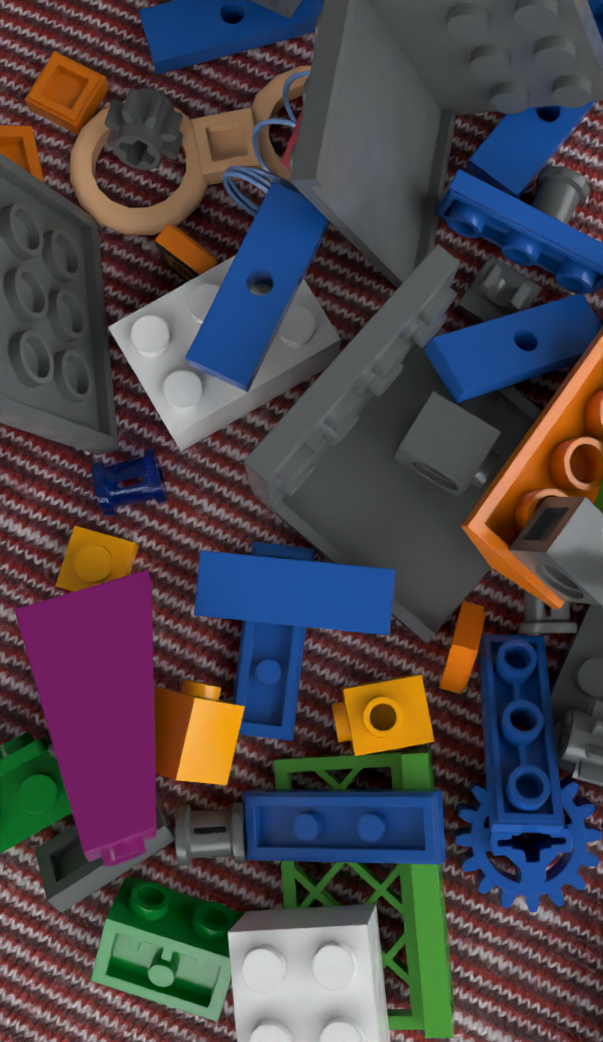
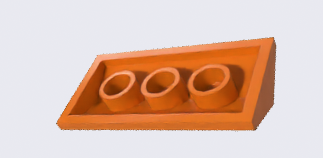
(554, 459)

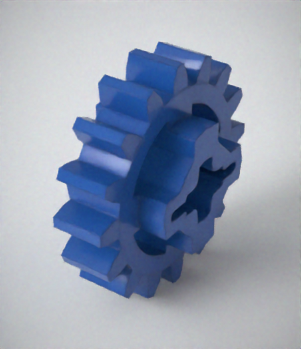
(530, 860)

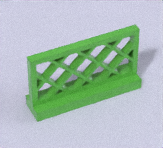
(421, 892)

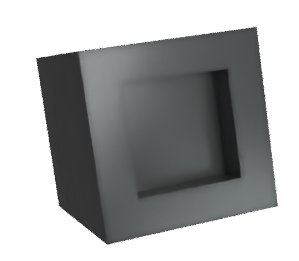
(449, 446)
(565, 548)

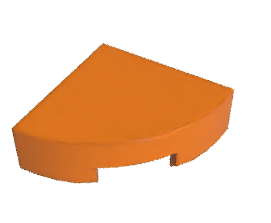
(463, 647)

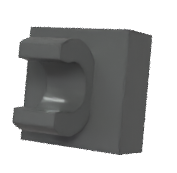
(497, 293)

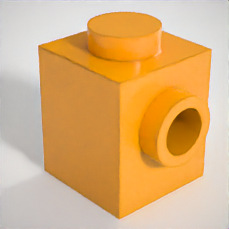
(383, 715)
(195, 733)

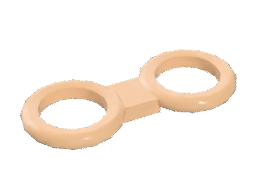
(209, 147)

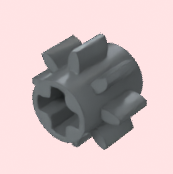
(144, 129)
(583, 742)

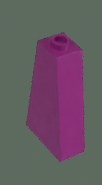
(98, 701)

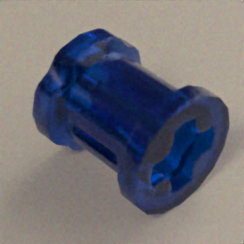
(108, 476)

